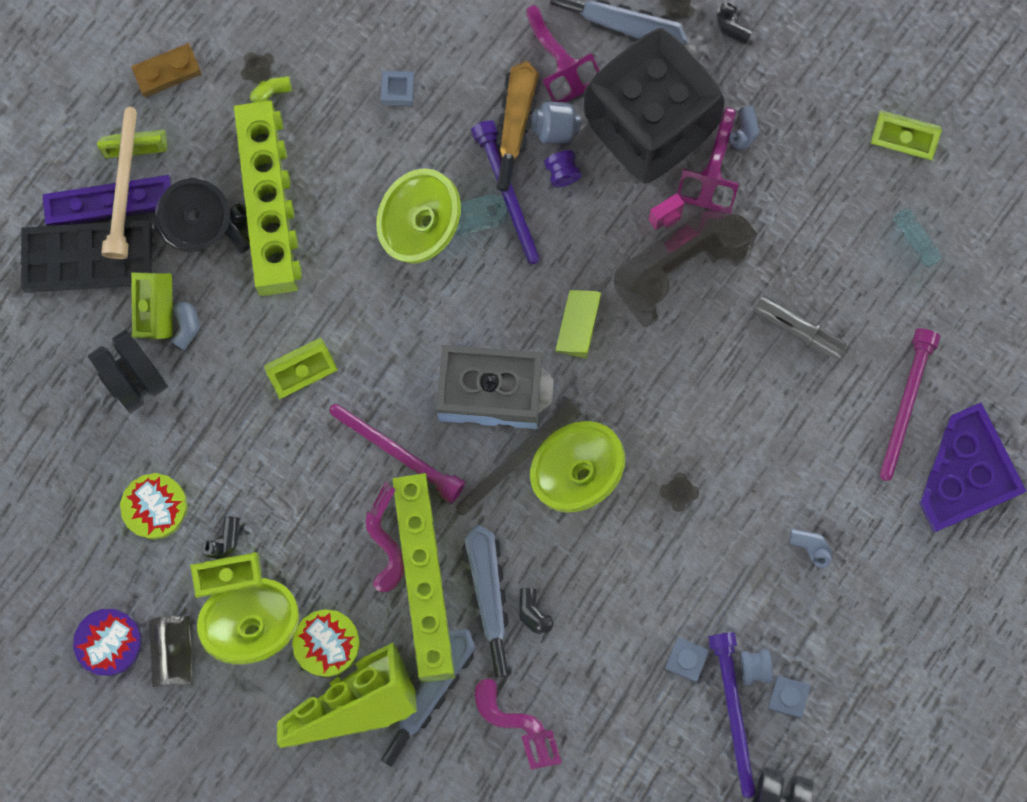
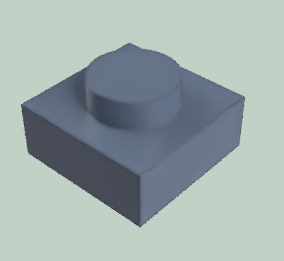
(397, 88)
(686, 660)
(788, 697)

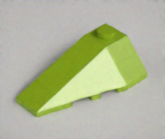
(363, 701)

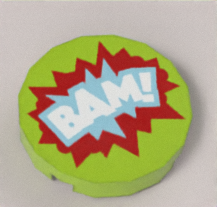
(153, 506)
(326, 643)

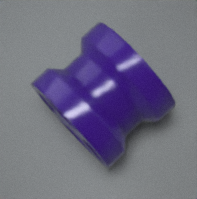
(562, 168)

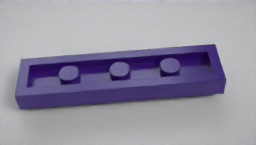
(97, 202)

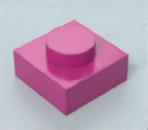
(667, 212)

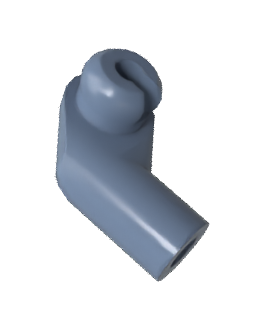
(747, 132)
(188, 324)
(814, 544)

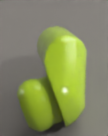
(269, 87)

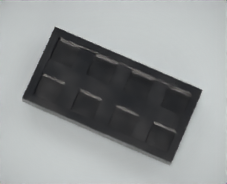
(72, 258)

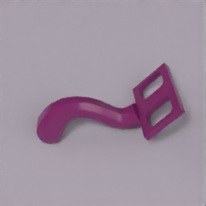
(566, 65)
(711, 175)
(394, 571)
(487, 706)

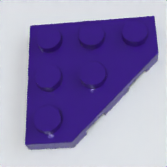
(968, 471)

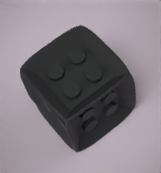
(653, 105)

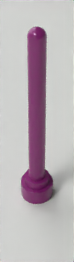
(924, 343)
(448, 486)

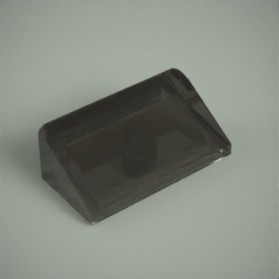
(170, 651)

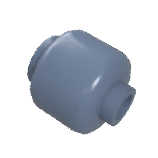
(555, 123)

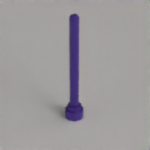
(486, 135)
(723, 647)

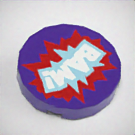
(107, 642)

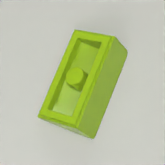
(906, 135)
(144, 143)
(152, 305)
(578, 323)
(300, 368)
(226, 574)

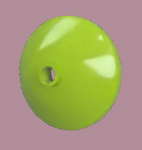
(409, 208)
(571, 455)
(231, 618)

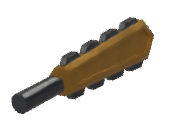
(518, 104)

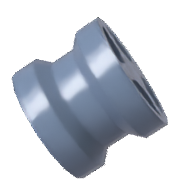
(756, 667)

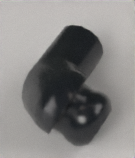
(729, 25)
(236, 228)
(226, 542)
(531, 615)

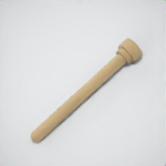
(115, 243)

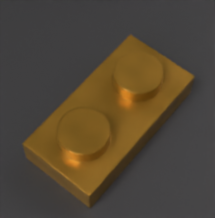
(166, 70)

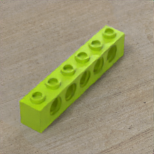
(252, 121)
(423, 578)

